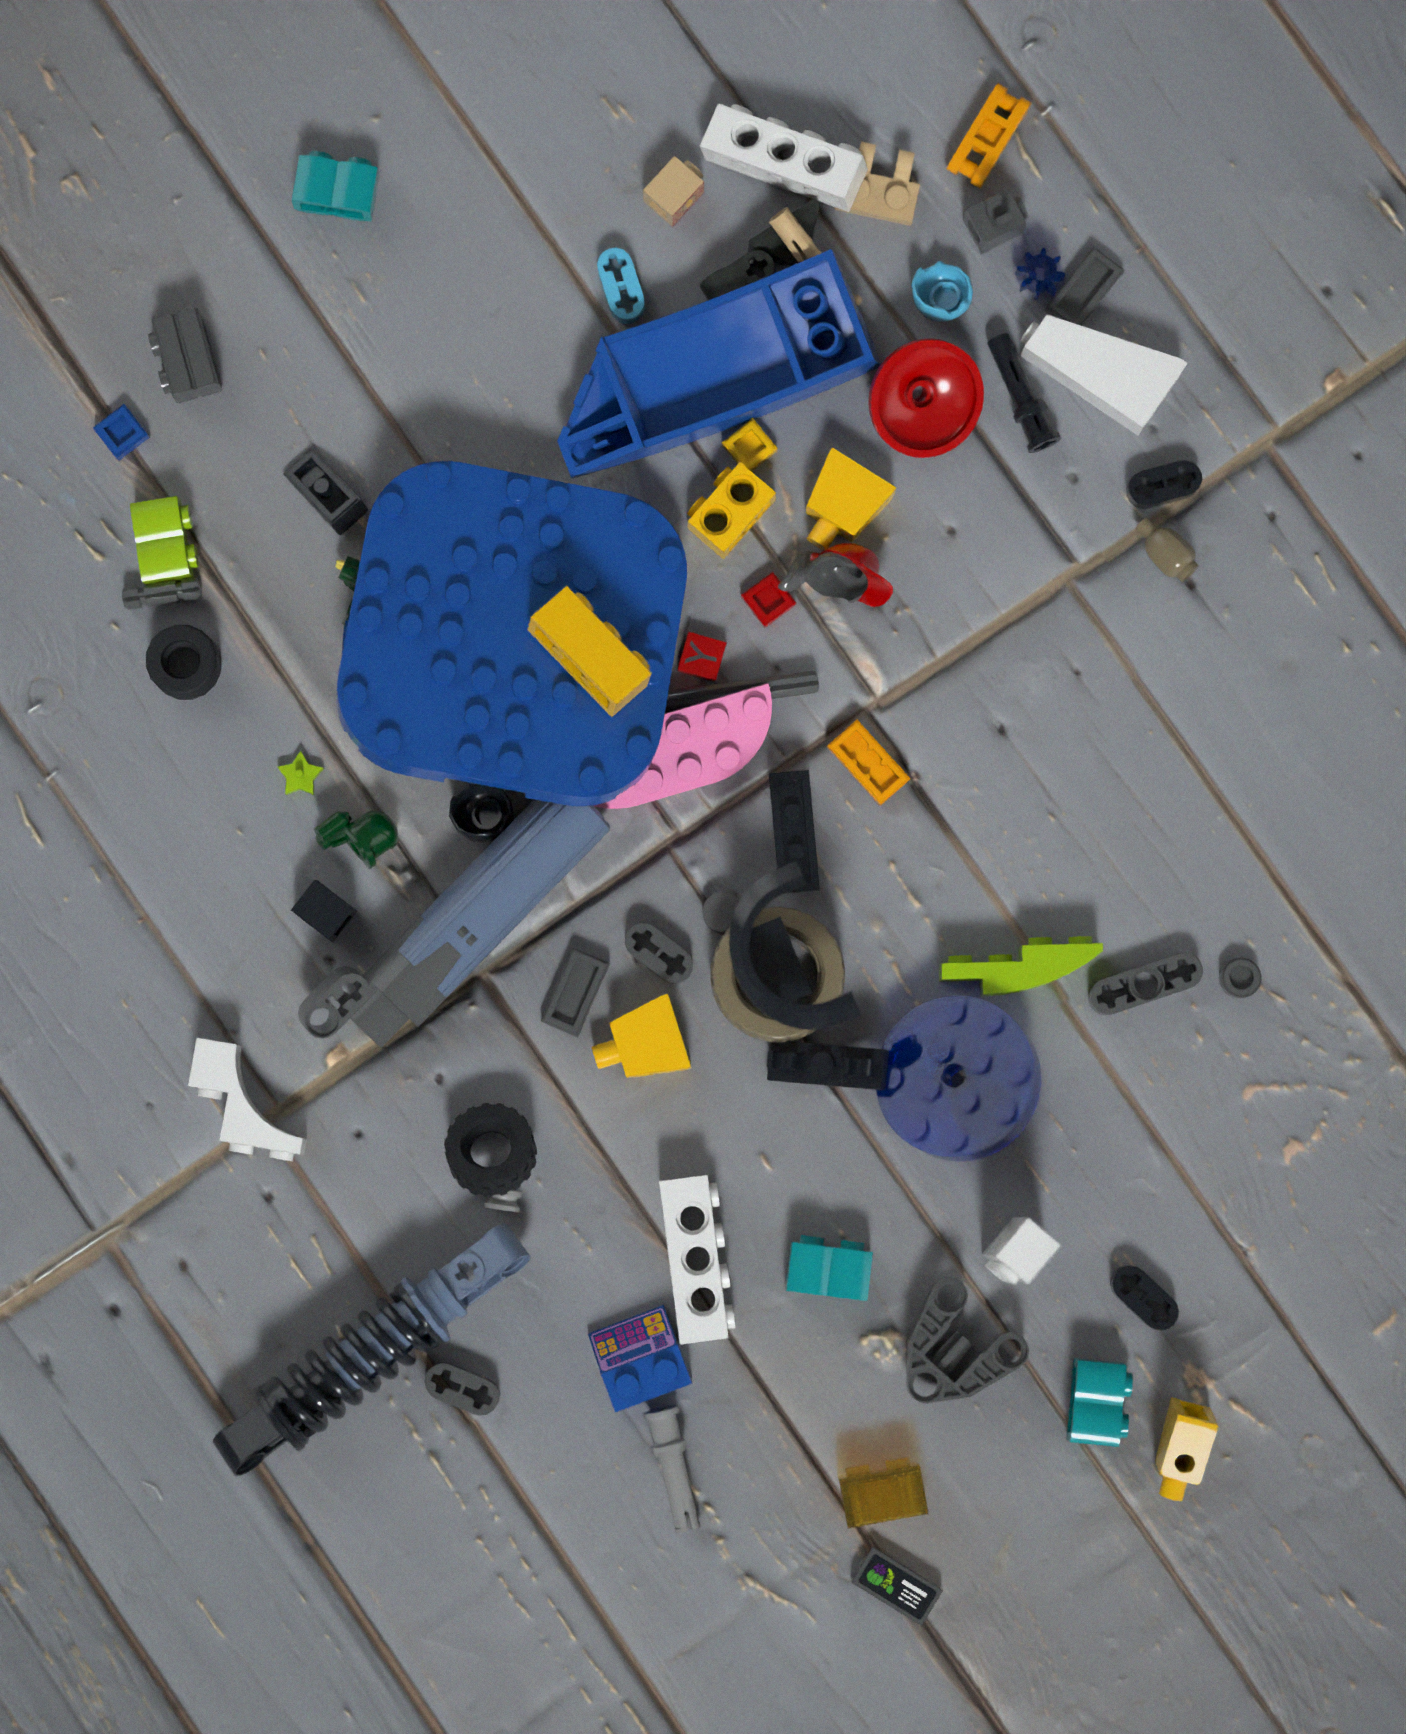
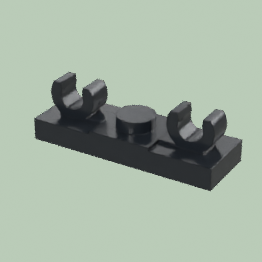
(794, 825)
(828, 1065)

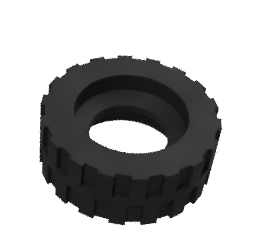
(496, 1179)

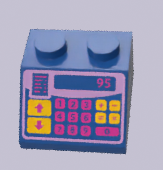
(639, 1358)

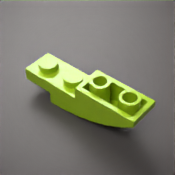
(1037, 965)

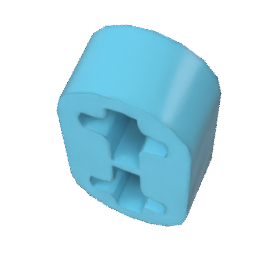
(630, 283)

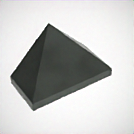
(771, 243)

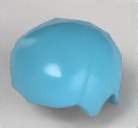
(942, 292)

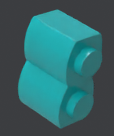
(335, 186)
(828, 1269)
(1097, 1402)

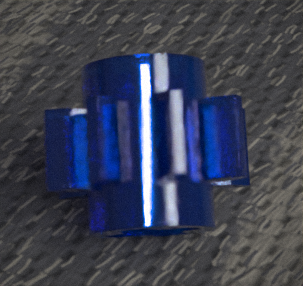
(1029, 275)

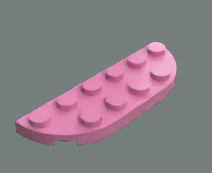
(703, 745)

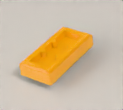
(868, 762)

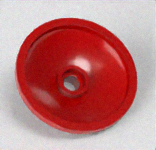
(945, 409)

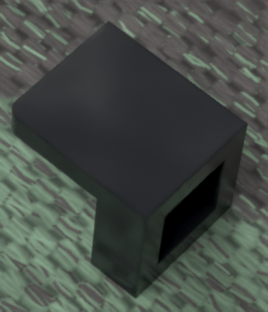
(324, 910)

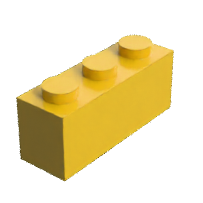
(590, 650)

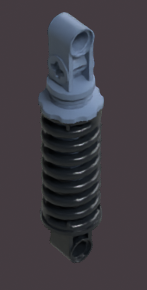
(413, 1321)

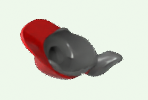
(840, 572)

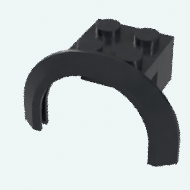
(769, 965)

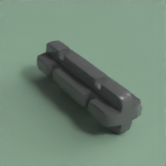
(161, 593)

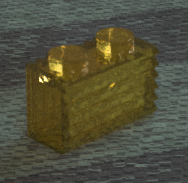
(882, 1493)

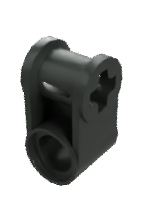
(737, 274)

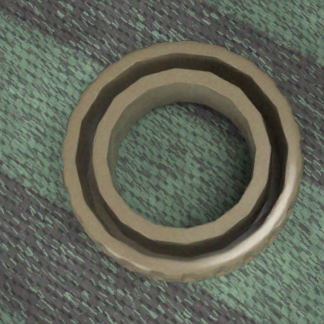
(828, 965)

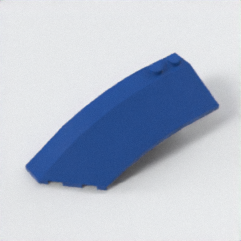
(718, 366)

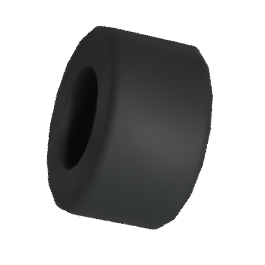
(183, 637)

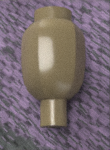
(1168, 550)

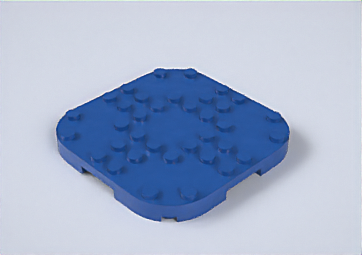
(440, 644)

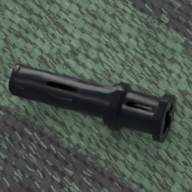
(1029, 410)

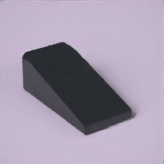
(326, 492)

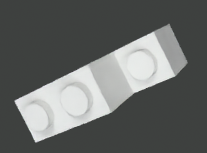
(218, 1070)

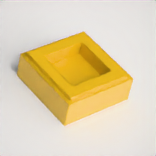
(750, 445)

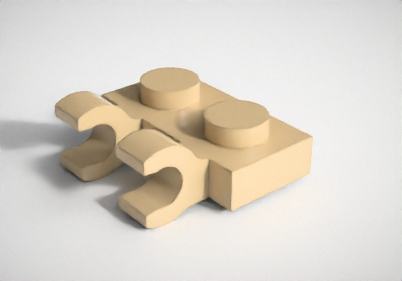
(884, 196)

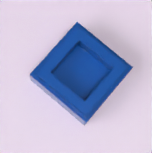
(121, 432)

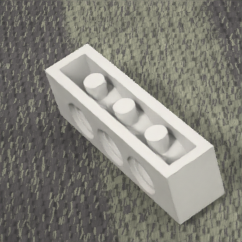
(833, 187)
(1019, 1251)
(695, 1324)

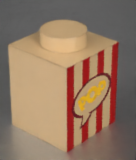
(674, 190)

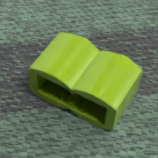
(162, 540)

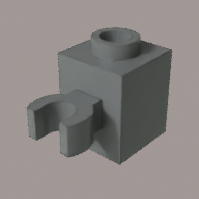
(995, 220)

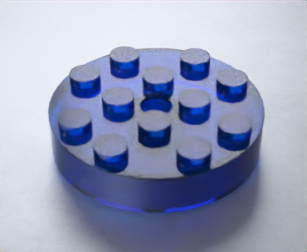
(990, 1103)

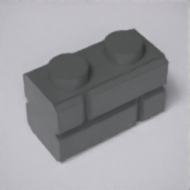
(185, 355)

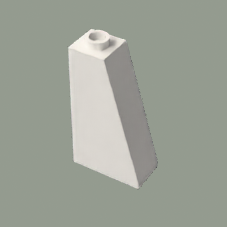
(1102, 369)

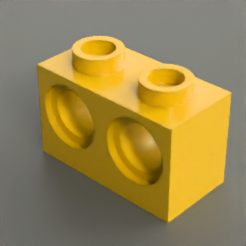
(738, 515)

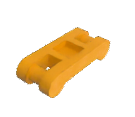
(989, 135)

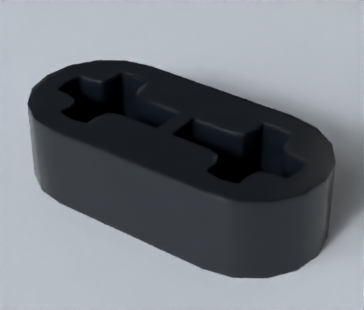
(1161, 476)
(1138, 1305)

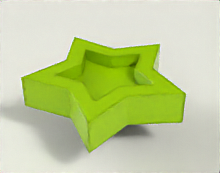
(300, 775)

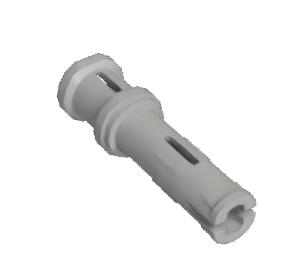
(669, 1449)

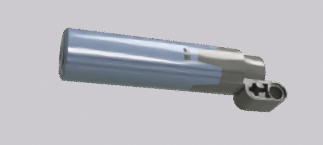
(460, 924)

